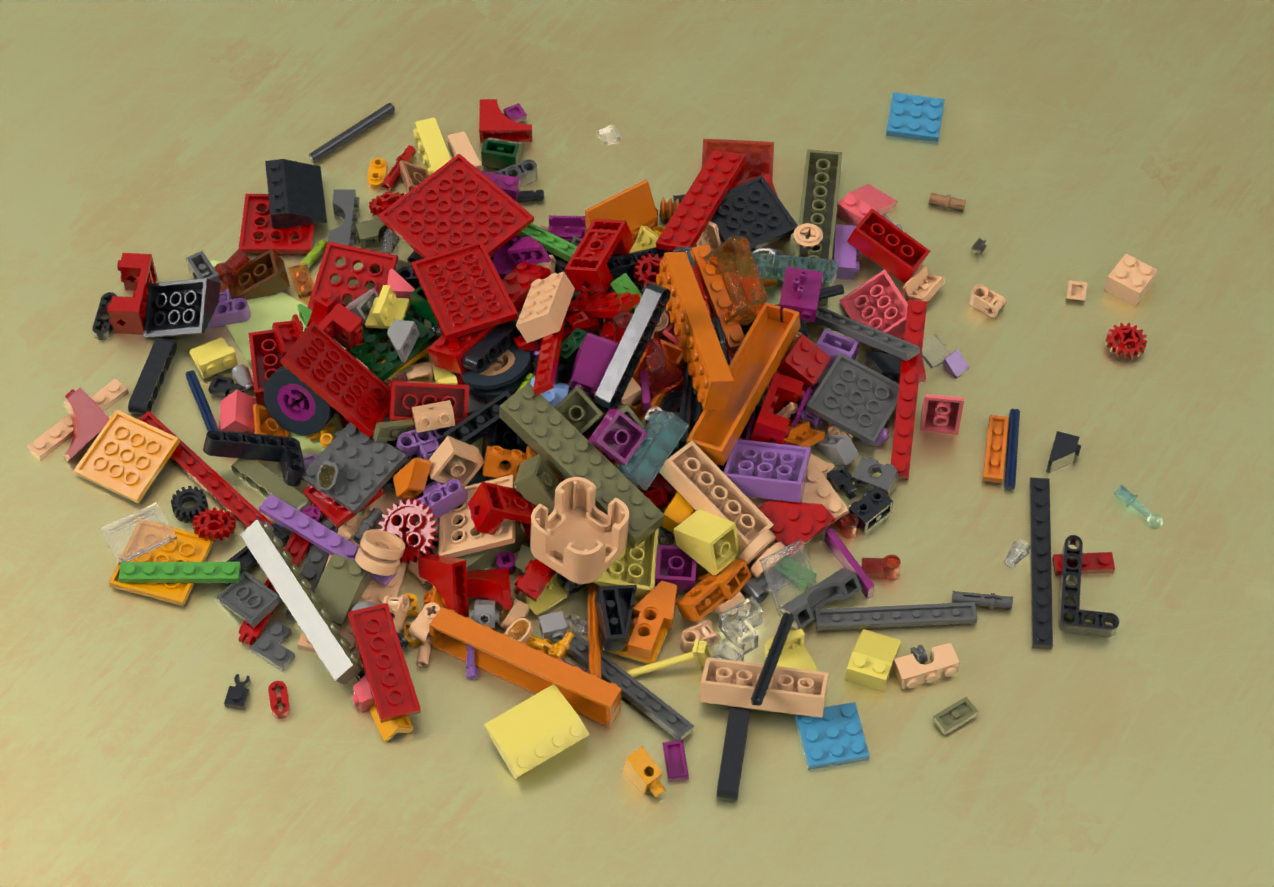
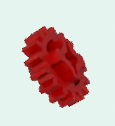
(383, 202)
(651, 268)
(1126, 341)
(214, 524)

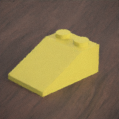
(872, 660)

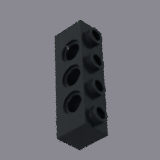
(479, 422)

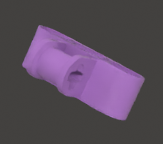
(229, 311)
(421, 448)
(443, 497)

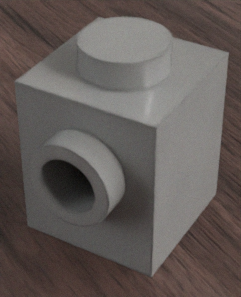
(553, 626)

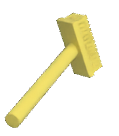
(699, 653)

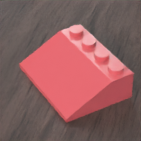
(878, 305)

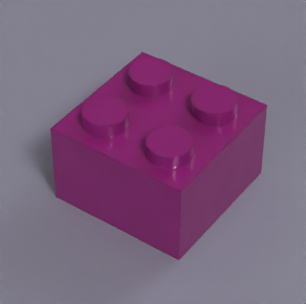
(618, 436)
(675, 567)

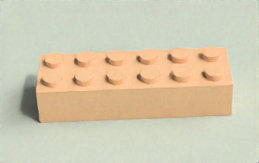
(711, 490)
(788, 692)

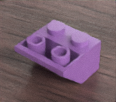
(834, 344)

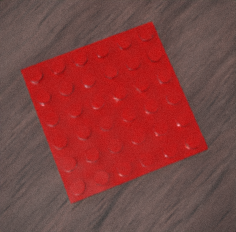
(455, 210)

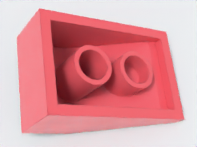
(861, 201)
(941, 414)

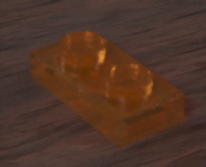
(302, 280)

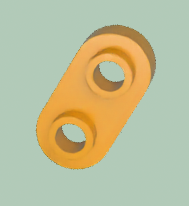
(377, 173)

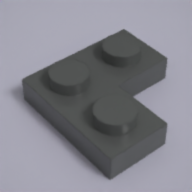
(270, 646)

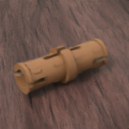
(947, 201)

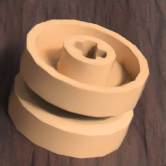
(760, 549)
(380, 552)

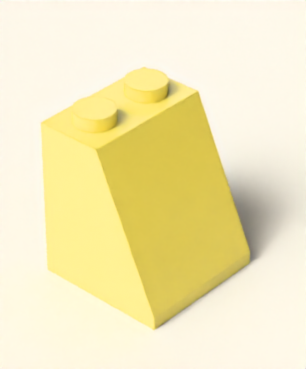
(708, 540)

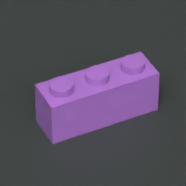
(845, 253)

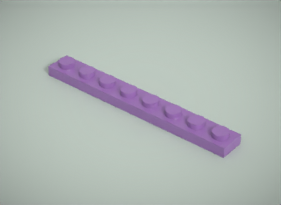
(313, 532)

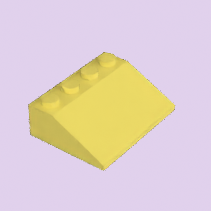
(634, 567)
(535, 730)

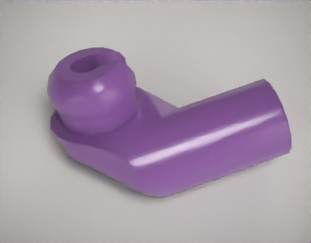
(883, 437)

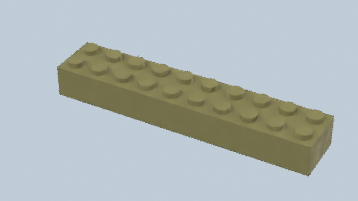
(820, 202)
(575, 456)

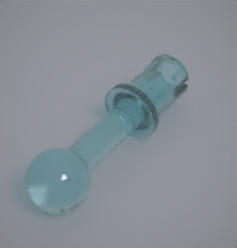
(1154, 520)

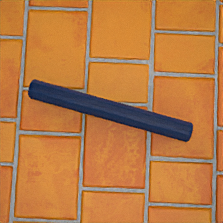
(201, 400)
(1012, 449)

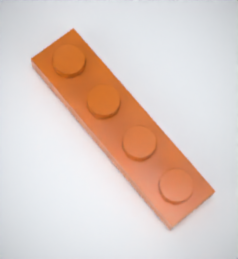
(995, 449)

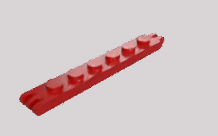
(297, 548)

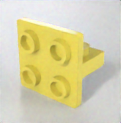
(386, 309)
(550, 596)

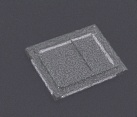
(138, 533)
(788, 573)

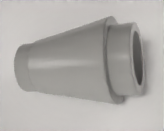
(243, 377)

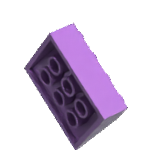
(769, 469)

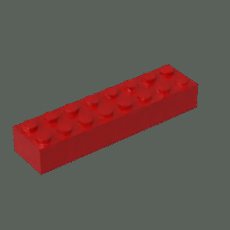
(449, 353)

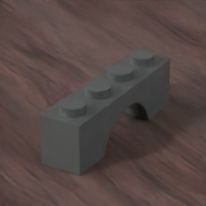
(345, 206)
(835, 587)

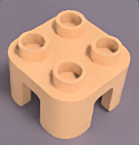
(578, 536)

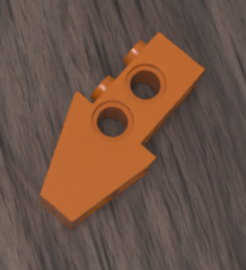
(496, 454)
(713, 590)
(657, 605)

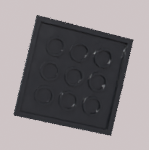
(753, 213)

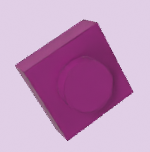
(515, 113)

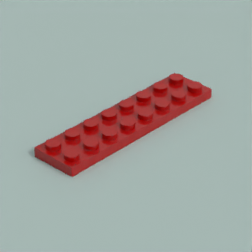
(701, 200)

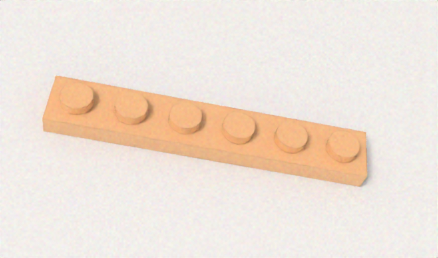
(64, 430)

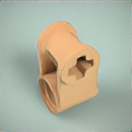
(986, 300)
(398, 609)
(420, 626)
(701, 631)

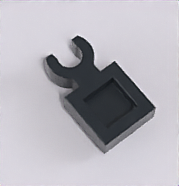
(239, 694)

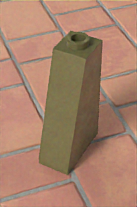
(486, 558)

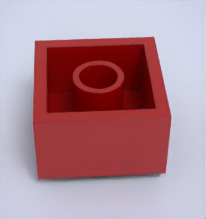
(804, 361)

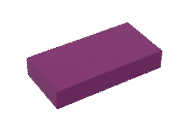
(645, 390)
(675, 761)

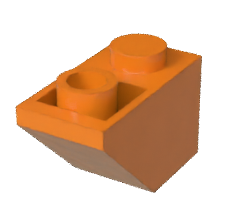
(412, 478)

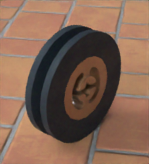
(501, 376)

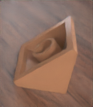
(411, 175)

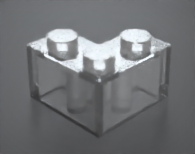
(739, 624)

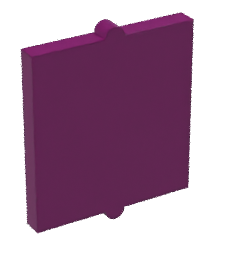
(802, 405)

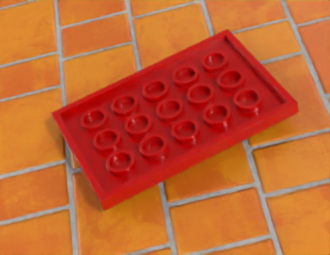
(464, 290)
(338, 379)

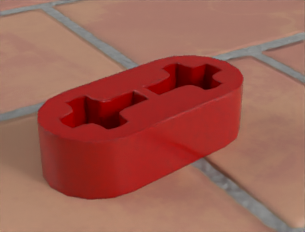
(274, 700)

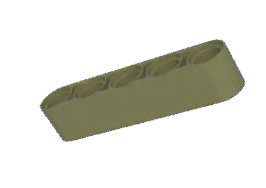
(269, 483)

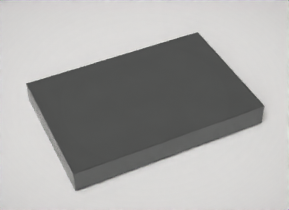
(249, 599)

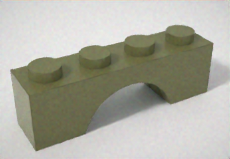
(370, 233)

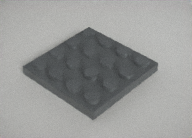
(855, 399)
(362, 468)

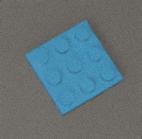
(915, 117)
(834, 738)

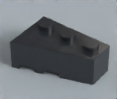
(614, 614)

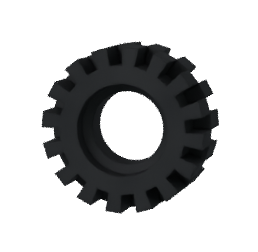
(185, 496)

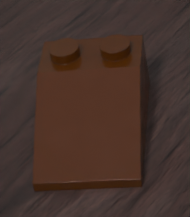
(260, 277)

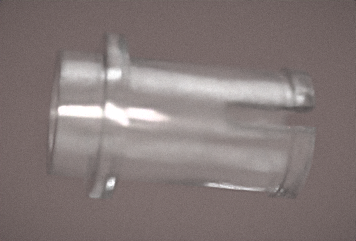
(663, 537)

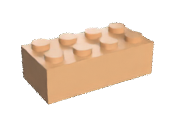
(545, 307)

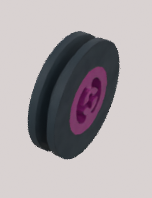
(303, 417)

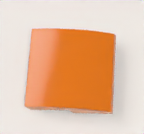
(803, 435)

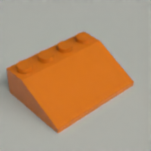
(632, 205)

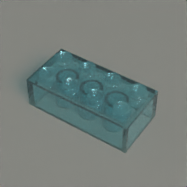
(663, 435)

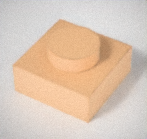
(1076, 290)

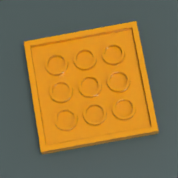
(127, 456)
(183, 549)

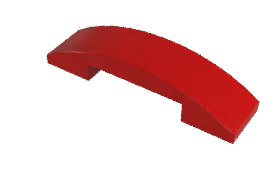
(574, 321)

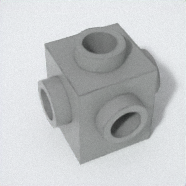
(486, 608)

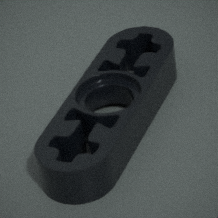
(102, 309)

